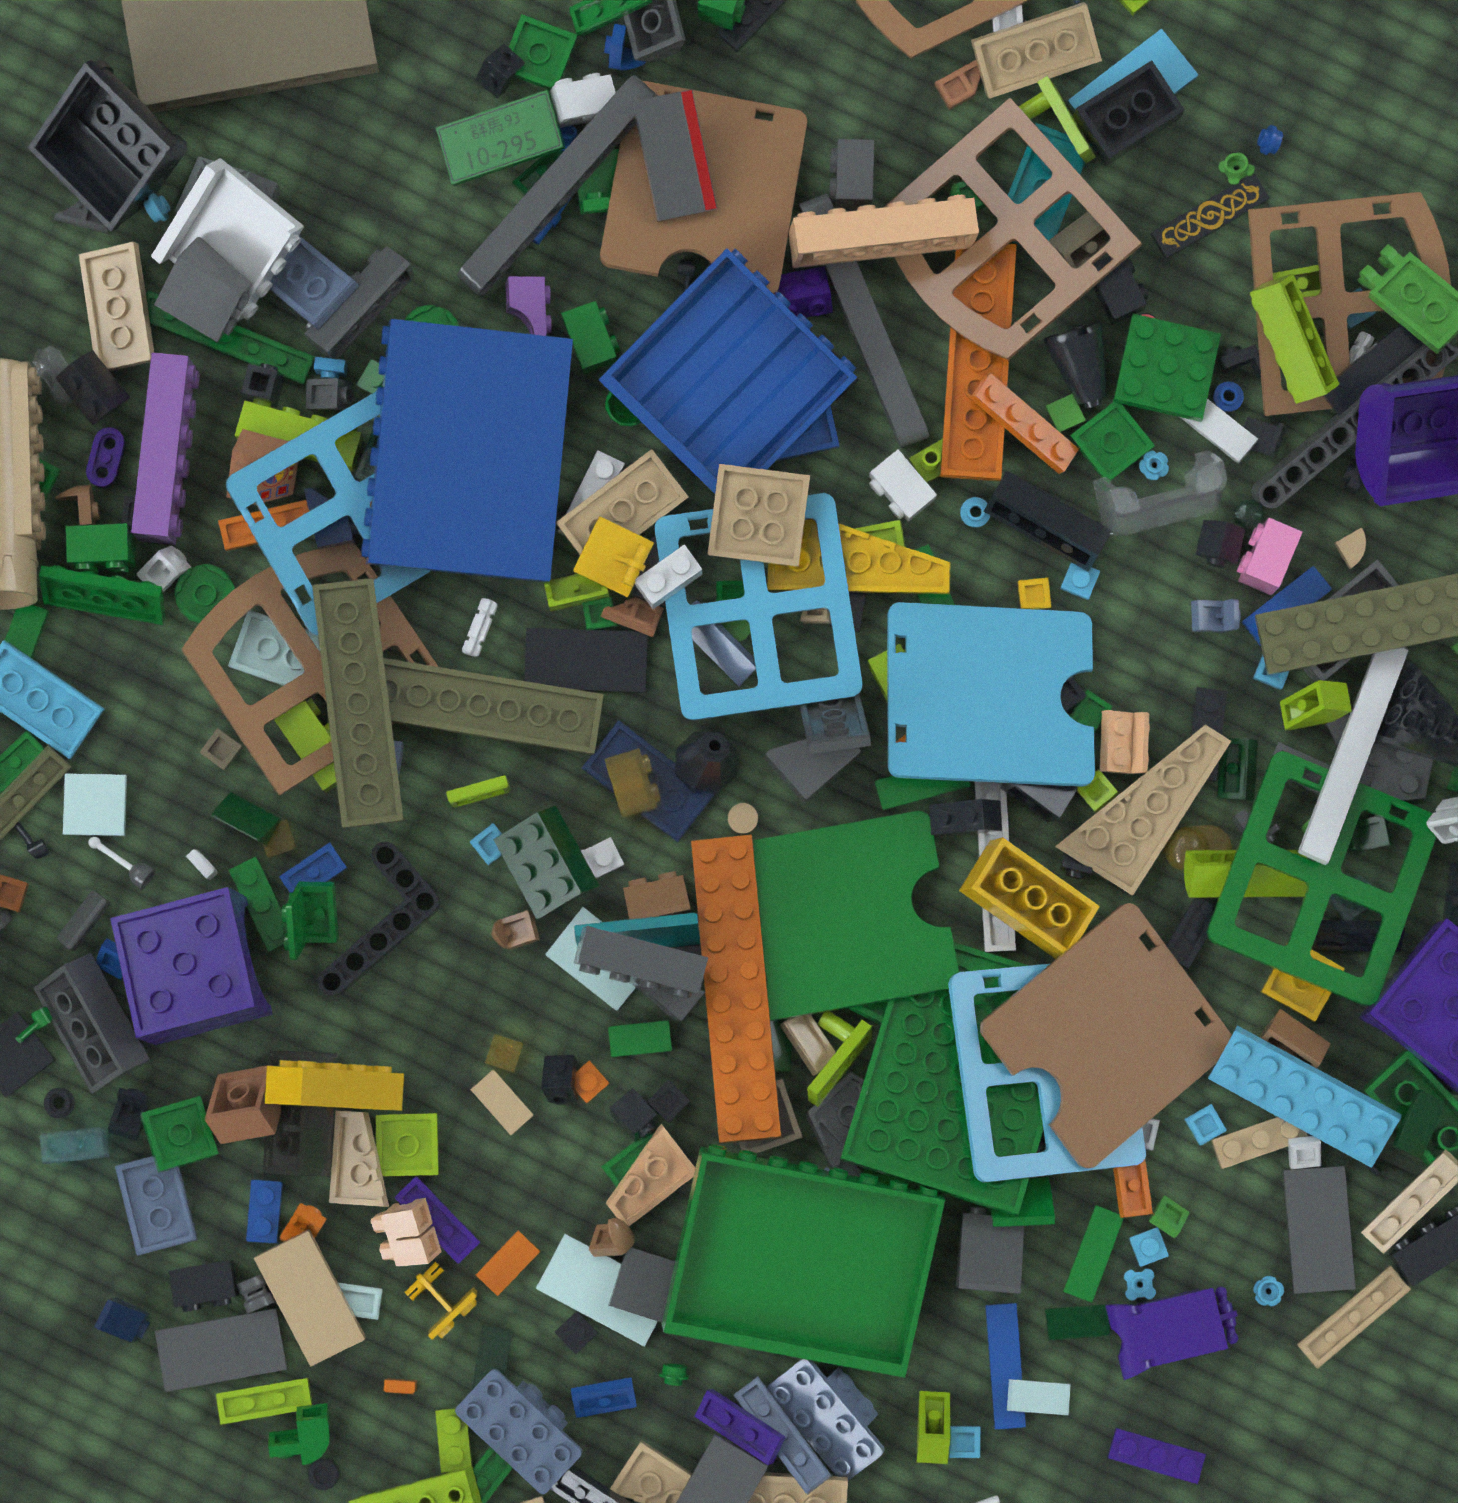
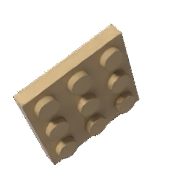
(758, 515)

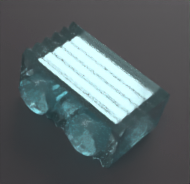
(74, 1145)

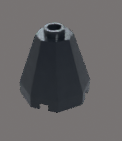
(706, 762)

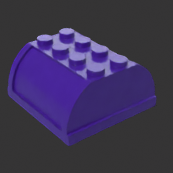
(1409, 440)

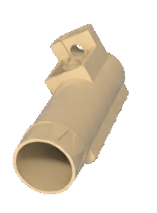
(19, 483)

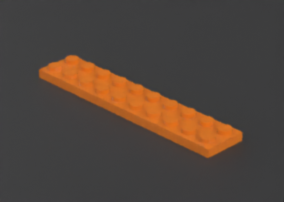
(736, 989)

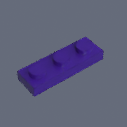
(450, 1231)
(740, 1426)
(1156, 1455)

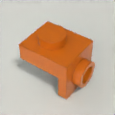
(304, 1218)

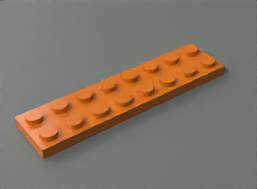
(970, 435)

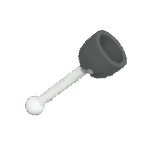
(139, 874)

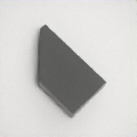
(82, 217)

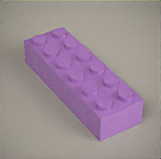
(164, 449)

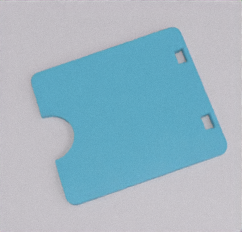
(986, 694)

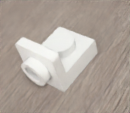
(164, 567)
(603, 858)

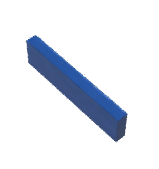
(1003, 1361)

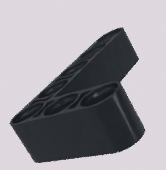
(385, 926)

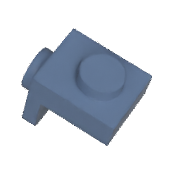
(1215, 615)

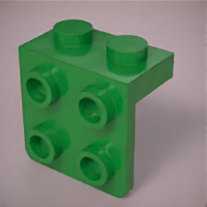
(310, 916)

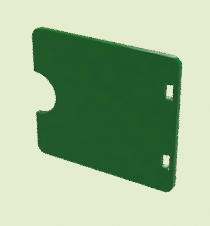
(844, 917)

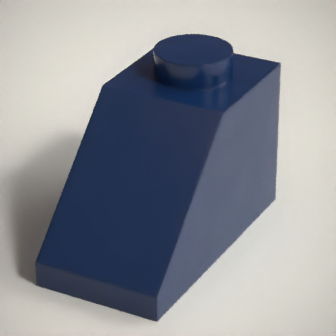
(335, 534)
(123, 1320)

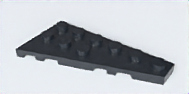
(1420, 719)

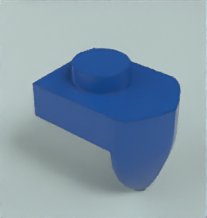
(620, 56)

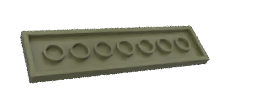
(1359, 624)
(357, 703)
(493, 706)

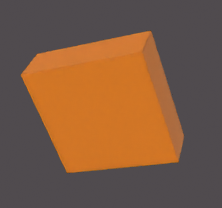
(400, 1386)

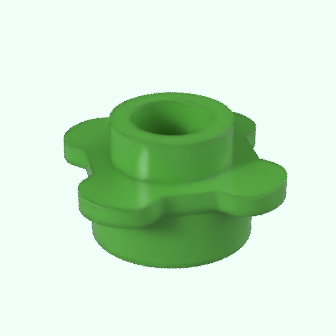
(1236, 160)

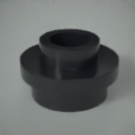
(49, 1102)

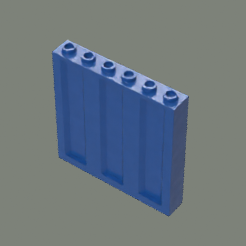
(728, 372)

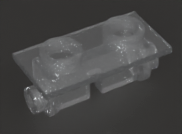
(48, 365)

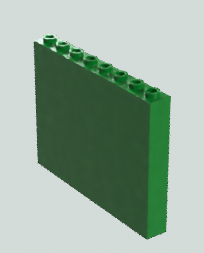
(803, 1261)

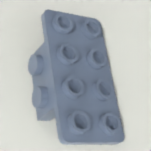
(829, 1416)
(520, 1429)

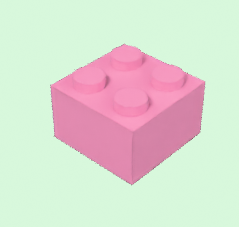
(1269, 556)

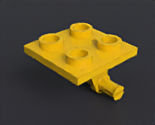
(613, 556)
(463, 1306)

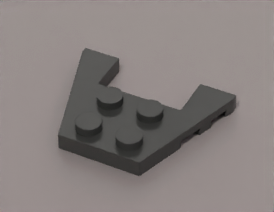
(1390, 769)
(833, 1119)

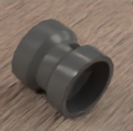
(255, 1293)

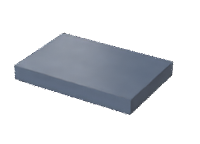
(312, 284)
(155, 1206)

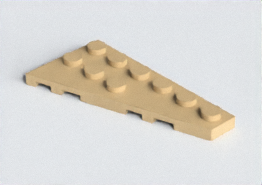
(1136, 825)

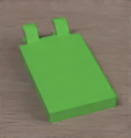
(1414, 297)

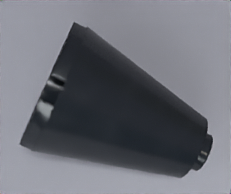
(1081, 361)

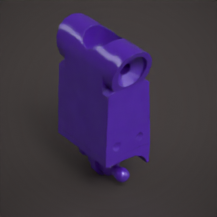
(1172, 1328)

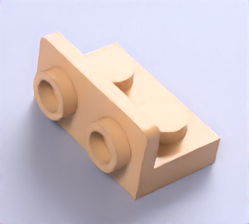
(1124, 742)

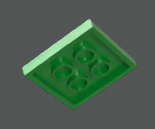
(1167, 367)

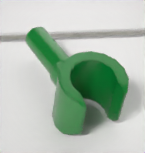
(41, 1019)

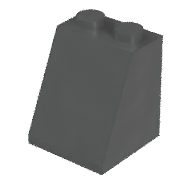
(204, 291)
(806, 772)
(988, 1254)

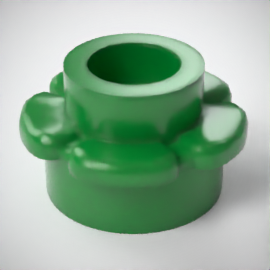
(674, 1373)

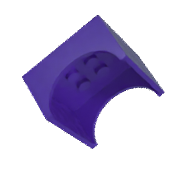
(188, 966)
(1422, 1003)

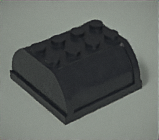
(107, 145)

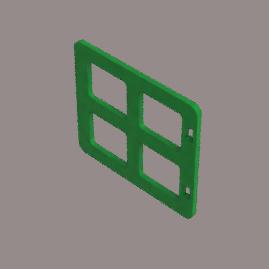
(1321, 883)

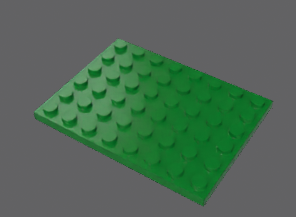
(913, 1105)

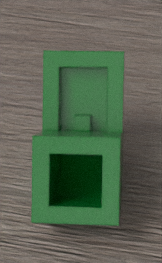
(308, 1439)

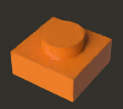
(589, 1082)

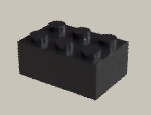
(1128, 113)

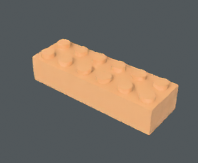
(883, 231)

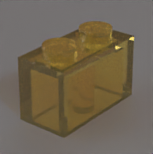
(631, 783)

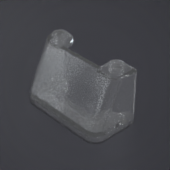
(1128, 515)

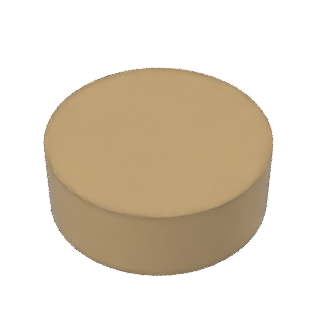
(742, 818)

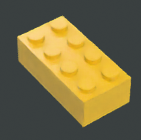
(1029, 897)
(334, 1085)

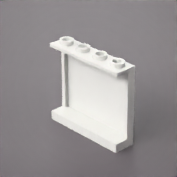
(238, 225)

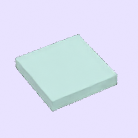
(95, 804)

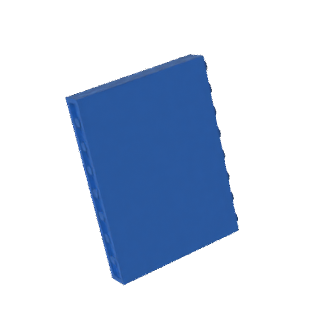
(467, 450)

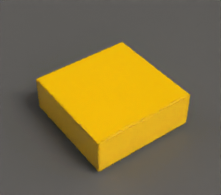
(1034, 594)

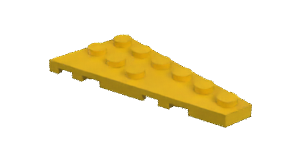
(869, 563)

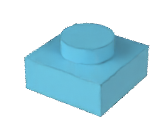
(1080, 581)
(1148, 1246)

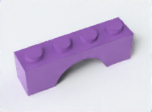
(527, 301)

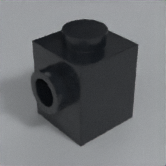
(263, 383)
(1220, 543)
(634, 1115)

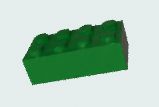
(1396, 1089)

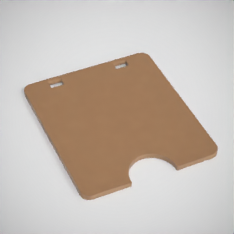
(753, 182)
(1111, 1032)

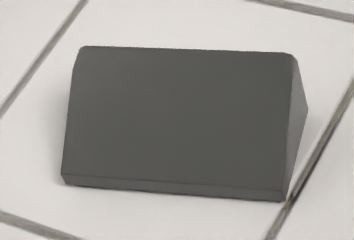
(83, 920)

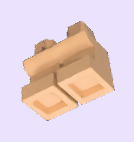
(408, 1233)

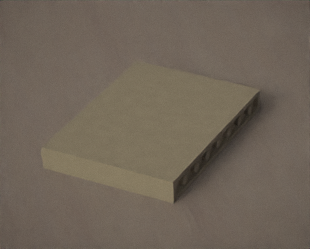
(241, 48)

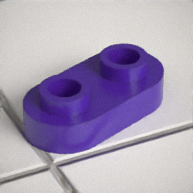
(101, 457)

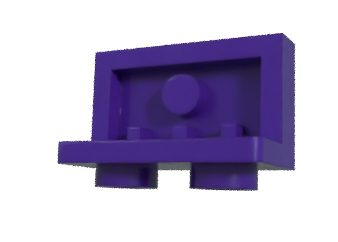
(807, 292)

